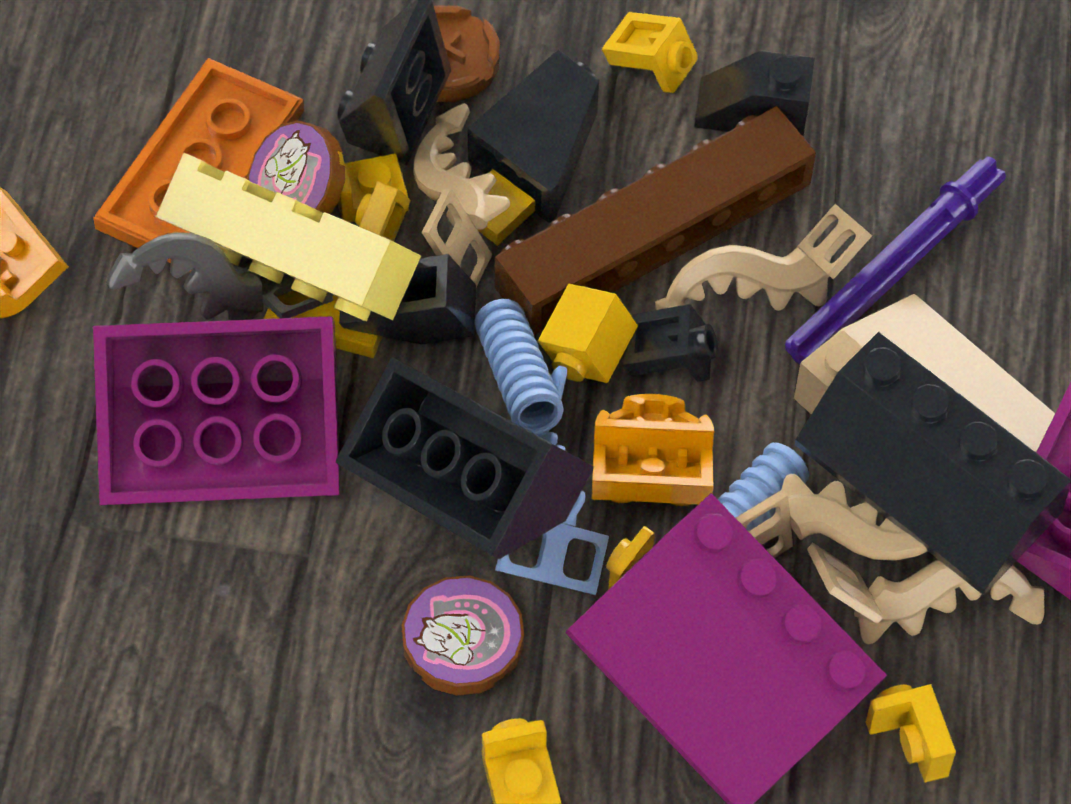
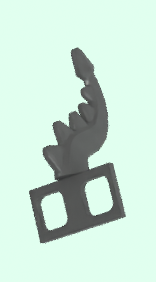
(225, 285)

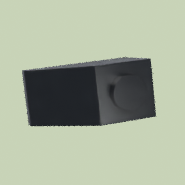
(755, 87)
(433, 309)

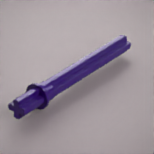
(956, 203)

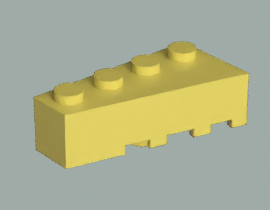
(289, 239)

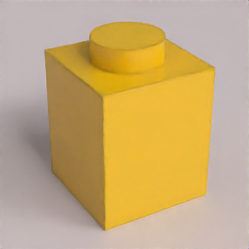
(587, 333)

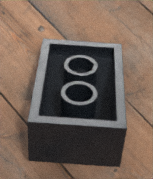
(397, 84)

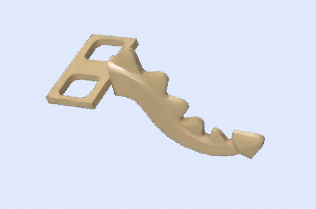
(466, 198)
(800, 271)
(831, 516)
(909, 599)

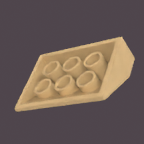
(943, 352)

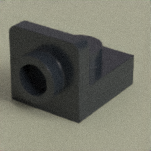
(671, 341)

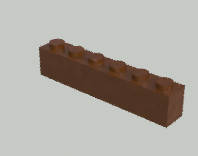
(657, 215)

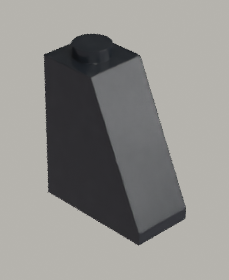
(539, 131)

